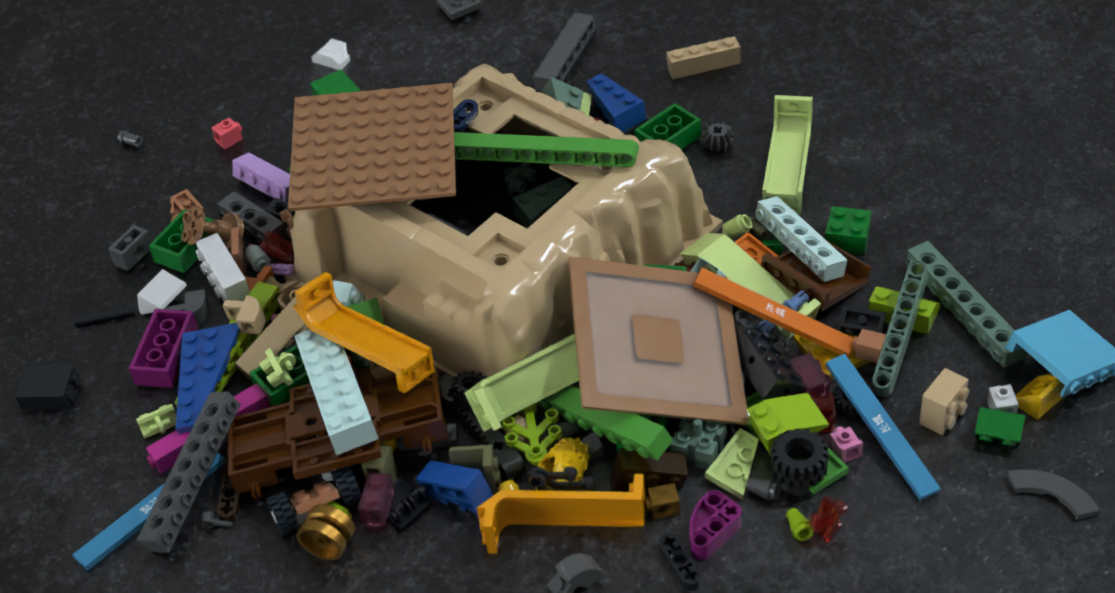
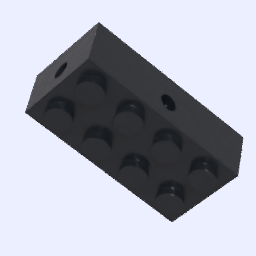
(766, 365)

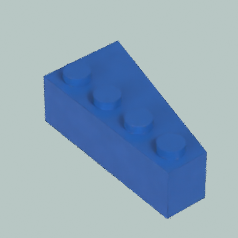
(616, 103)

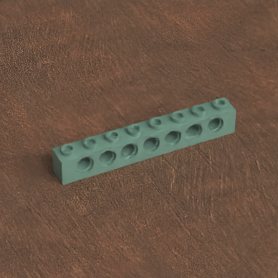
(966, 304)

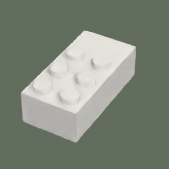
(221, 269)

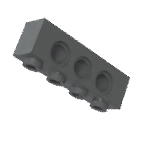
(255, 219)

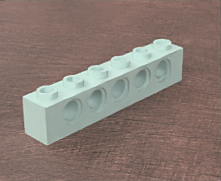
(801, 239)

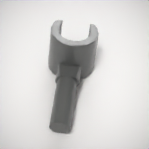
(208, 521)

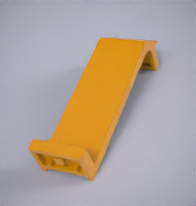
(362, 335)
(561, 509)

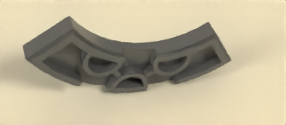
(1066, 491)

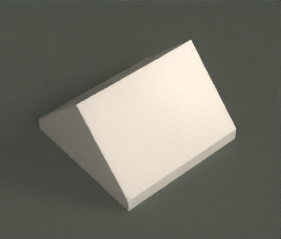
(159, 292)

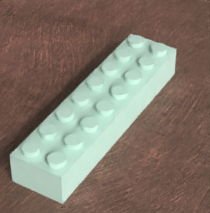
(336, 392)

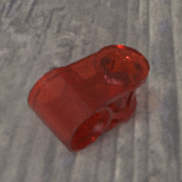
(826, 406)

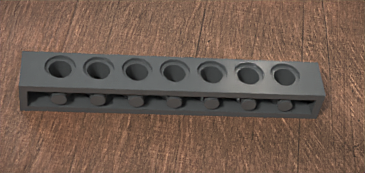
(188, 472)

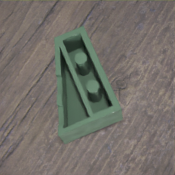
(563, 92)
(536, 202)

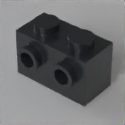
(856, 319)

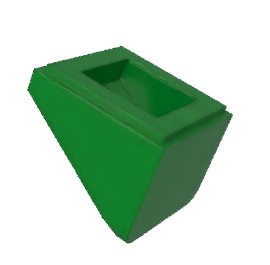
(775, 245)

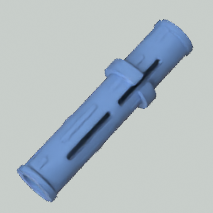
(794, 303)

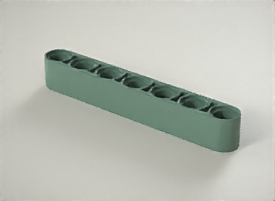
(897, 336)

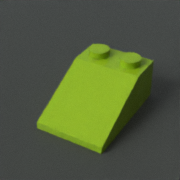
(783, 414)

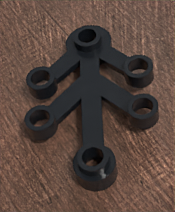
(539, 477)

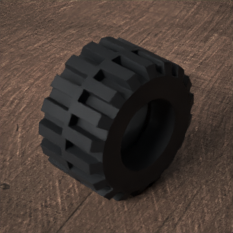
(795, 472)

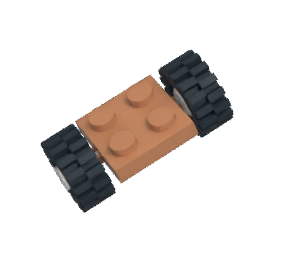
(302, 501)

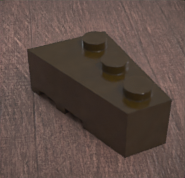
(666, 470)

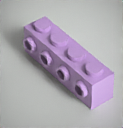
(262, 176)

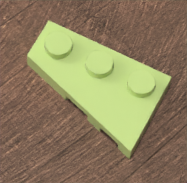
(734, 464)

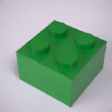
(849, 229)

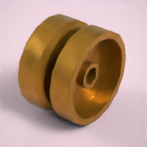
(326, 532)

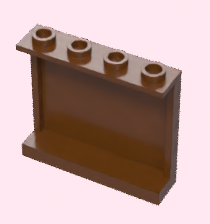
(797, 276)

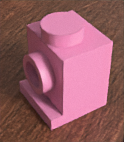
(844, 440)

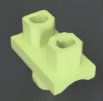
(280, 365)
(157, 421)

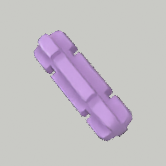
(282, 269)

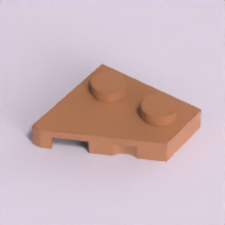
(181, 201)

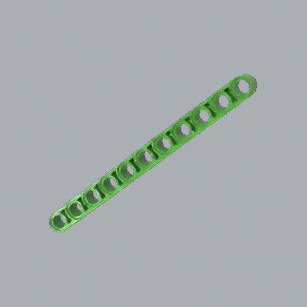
(546, 149)

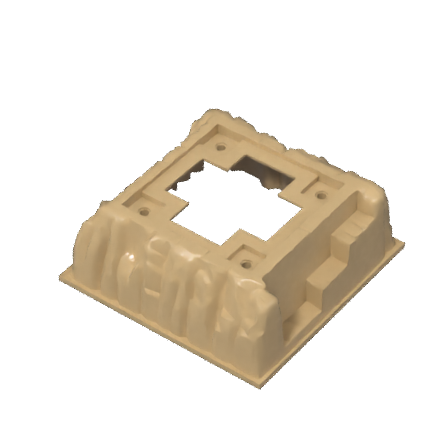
(506, 286)

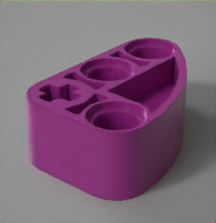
(713, 523)

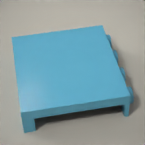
(1067, 350)

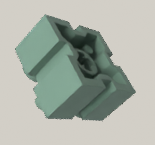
(699, 441)

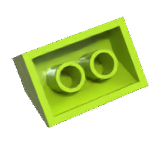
(885, 300)

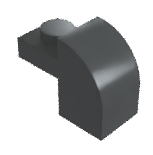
(196, 302)
(574, 572)

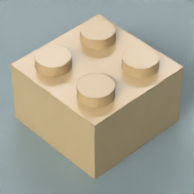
(944, 401)

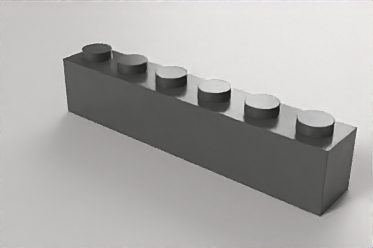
(565, 50)

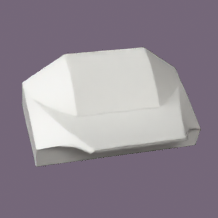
(332, 55)

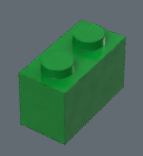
(999, 426)

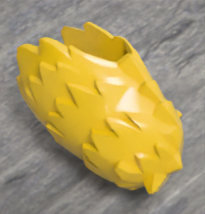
(564, 454)

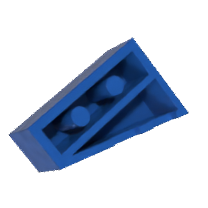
(455, 485)

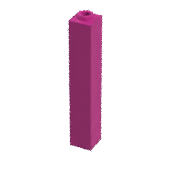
(166, 450)

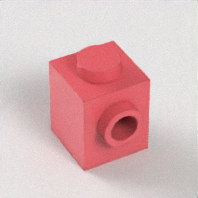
(227, 133)

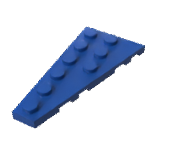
(201, 368)

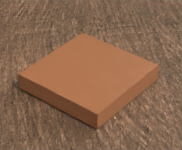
(238, 250)

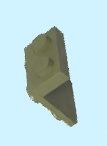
(478, 457)

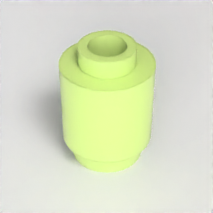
(737, 226)

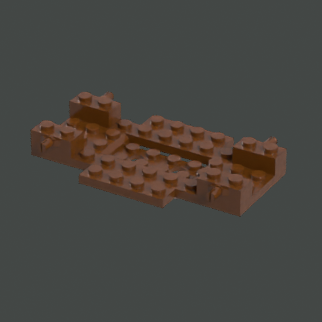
(266, 438)

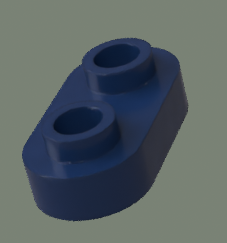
(462, 117)

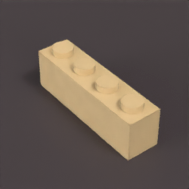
(703, 57)

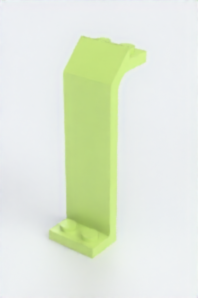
(788, 150)
(743, 270)
(524, 383)

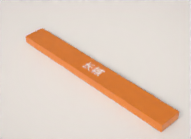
(774, 312)

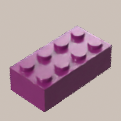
(159, 350)

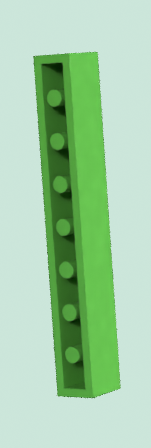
(626, 428)

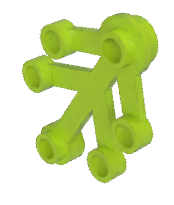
(536, 451)

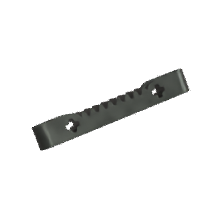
(508, 458)

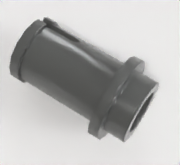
(126, 137)

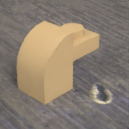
(246, 313)

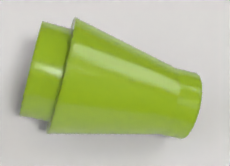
(799, 525)

